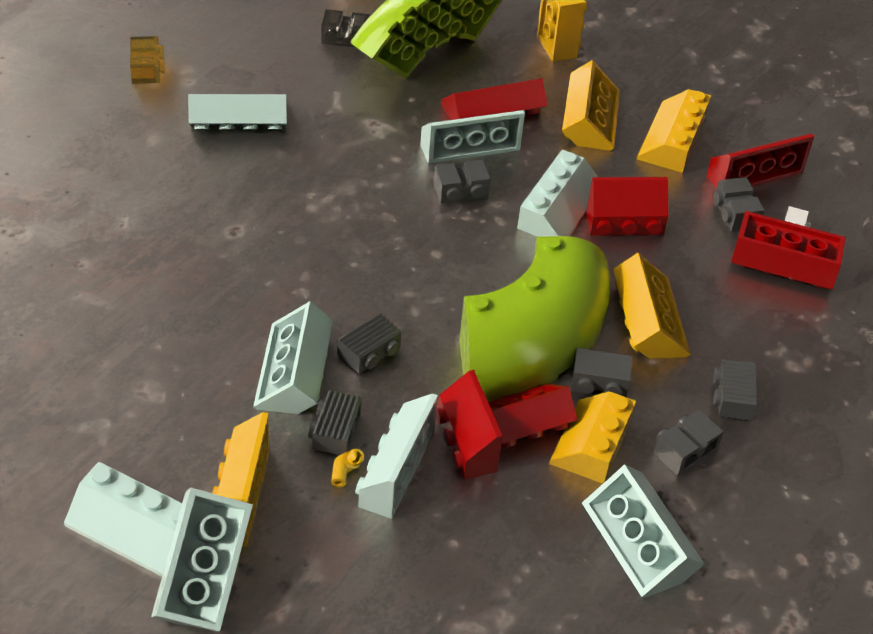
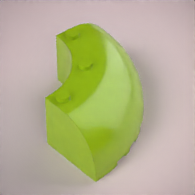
(406, 29)
(538, 322)

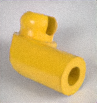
(344, 464)

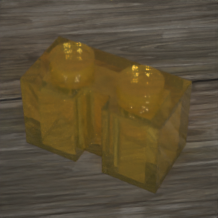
(145, 59)

